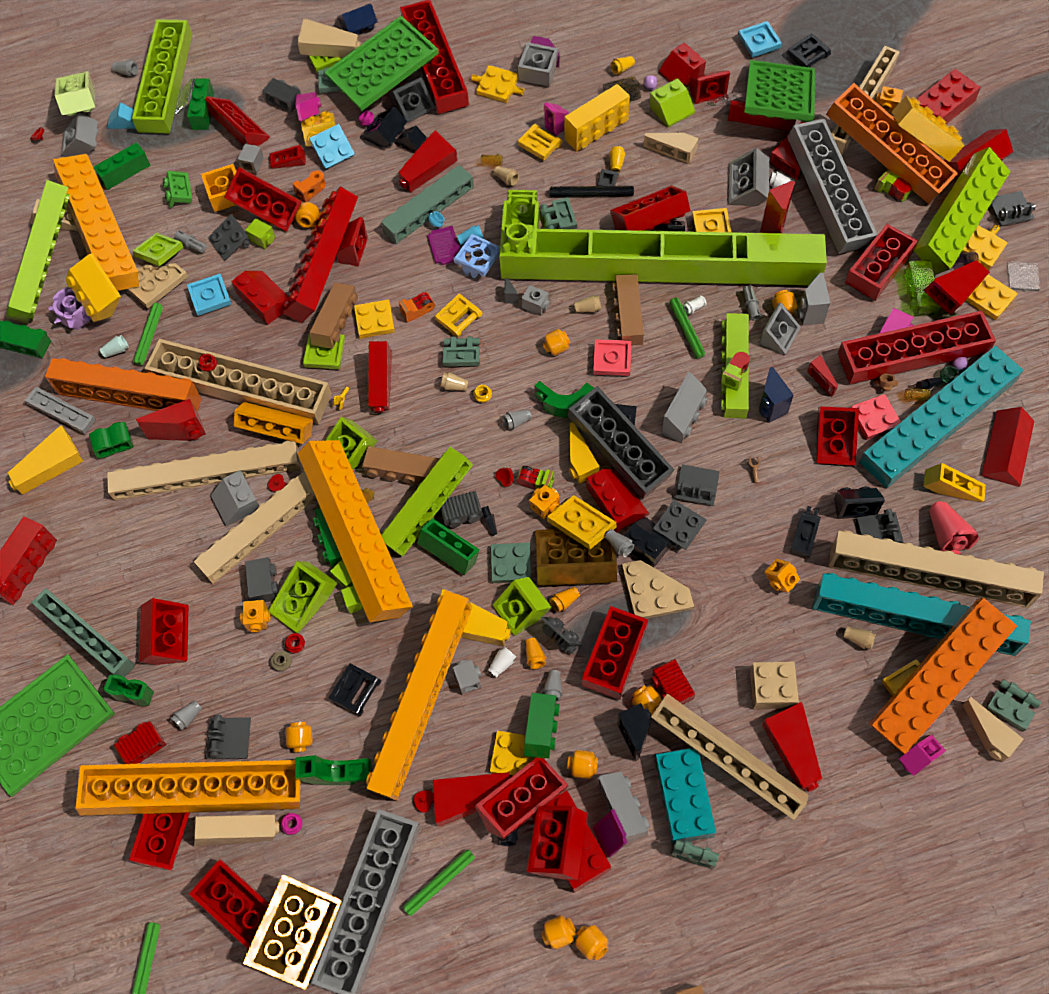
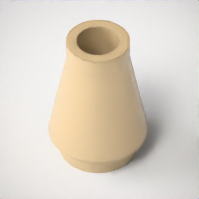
(507, 175)
(590, 304)
(453, 382)
(860, 637)

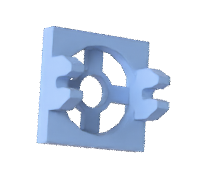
(492, 250)

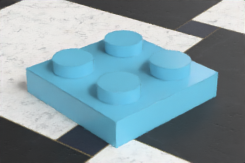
(759, 39)
(332, 146)
(209, 294)

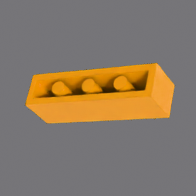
(273, 422)

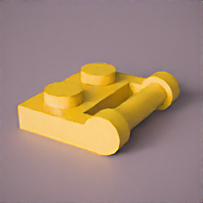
(537, 145)
(454, 311)

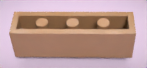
(629, 309)
(333, 315)
(397, 465)

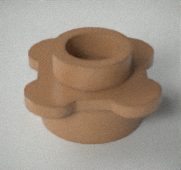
(886, 382)

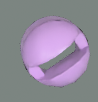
(650, 82)
(960, 363)

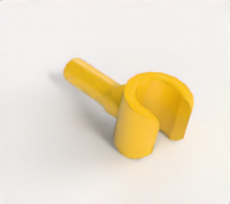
(339, 399)

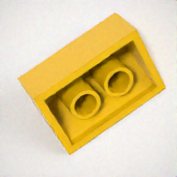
(93, 288)

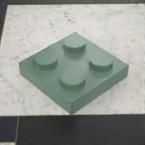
(510, 562)

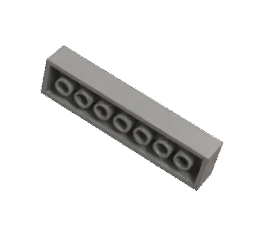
(831, 186)
(367, 904)

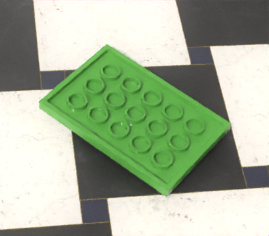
(381, 63)
(780, 91)
(47, 722)

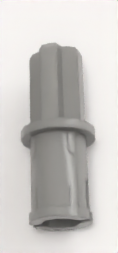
(190, 241)
(751, 303)

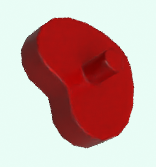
(37, 134)
(505, 475)
(276, 483)
(424, 800)

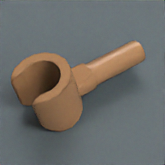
(754, 469)

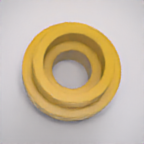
(482, 389)

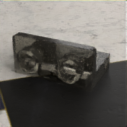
(629, 85)

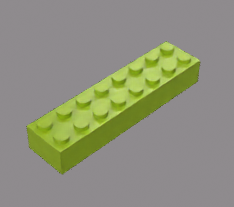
(162, 76)
(962, 210)
(38, 253)

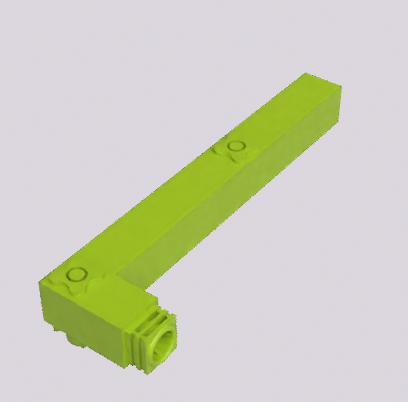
(652, 255)

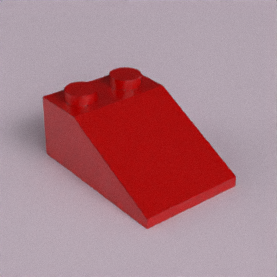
(173, 423)
(837, 435)

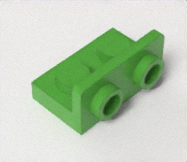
(177, 188)

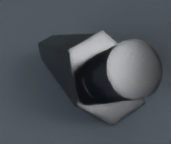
(928, 383)
(489, 520)

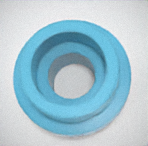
(436, 219)

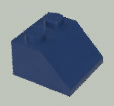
(358, 18)
(775, 397)

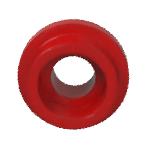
(206, 358)
(292, 638)

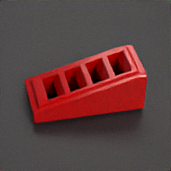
(298, 157)
(821, 374)

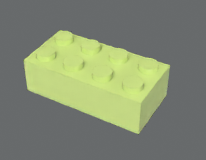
(75, 93)

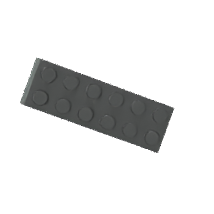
(620, 442)

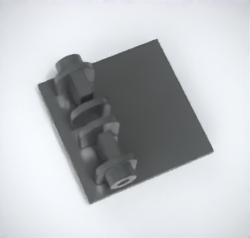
(1012, 208)
(229, 237)
(697, 485)
(679, 525)
(881, 526)
(568, 638)
(228, 738)

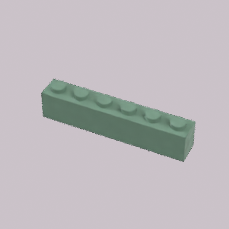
(433, 198)
(83, 633)

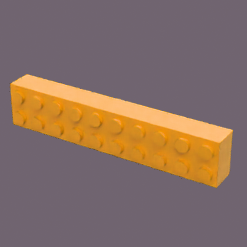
(95, 220)
(354, 530)
(420, 696)
(187, 787)

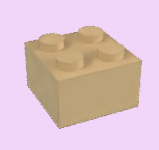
(773, 685)

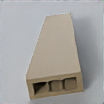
(325, 40)
(234, 829)

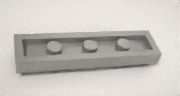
(60, 410)

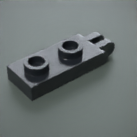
(806, 533)

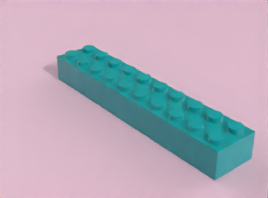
(940, 417)
(902, 610)

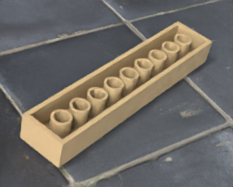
(242, 380)
(936, 569)

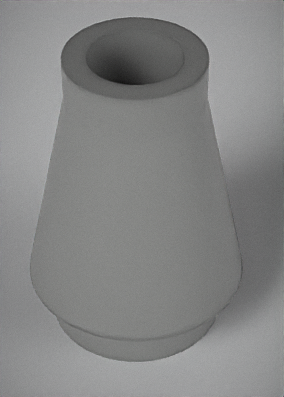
(126, 67)
(516, 418)
(620, 543)
(553, 684)
(184, 716)

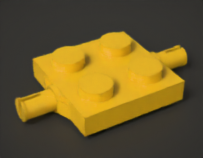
(497, 84)
(986, 244)

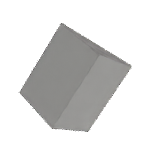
(780, 330)

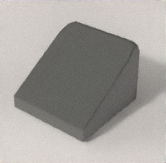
(608, 178)
(510, 292)

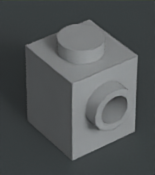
(251, 158)
(535, 300)
(467, 676)

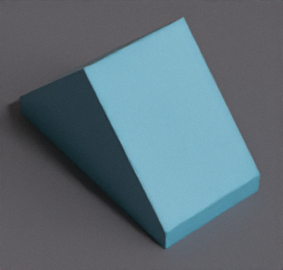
(121, 118)

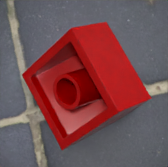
(682, 64)
(709, 86)
(353, 243)

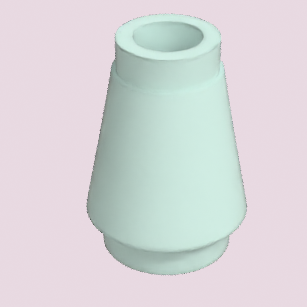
(114, 346)

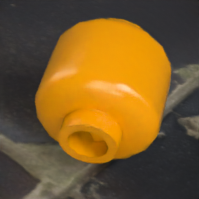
(307, 215)
(787, 299)
(556, 342)
(647, 697)
(298, 736)
(583, 764)
(558, 932)
(591, 942)

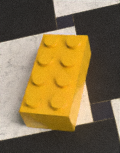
(596, 117)
(928, 128)

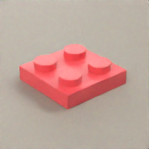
(612, 357)
(876, 416)

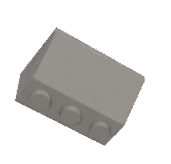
(749, 179)
(684, 409)
(617, 796)

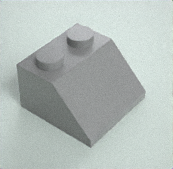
(537, 64)
(79, 136)
(814, 302)
(234, 498)

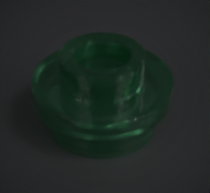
(949, 373)

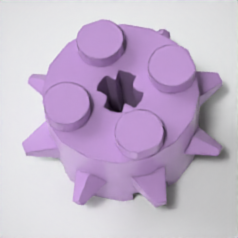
(69, 309)

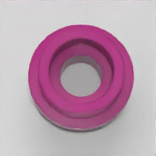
(366, 118)
(287, 819)

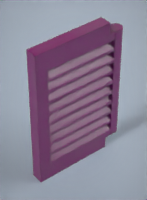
(444, 245)
(610, 833)

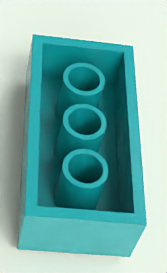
(685, 795)

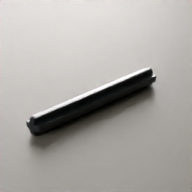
(580, 191)

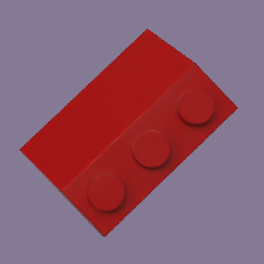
(260, 294)
(615, 498)
(163, 632)
(557, 842)

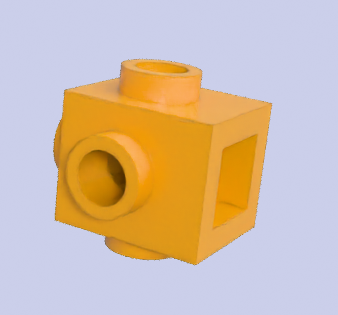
(889, 98)
(544, 501)
(782, 575)
(255, 615)

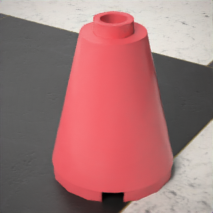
(951, 529)

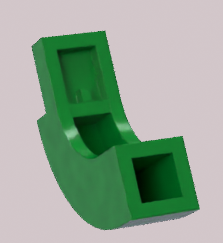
(559, 404)
(331, 772)

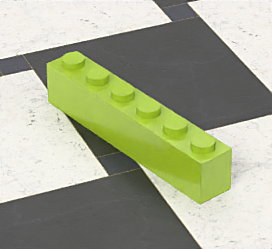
(735, 340)
(426, 501)

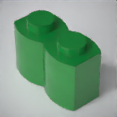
(111, 440)
(129, 690)

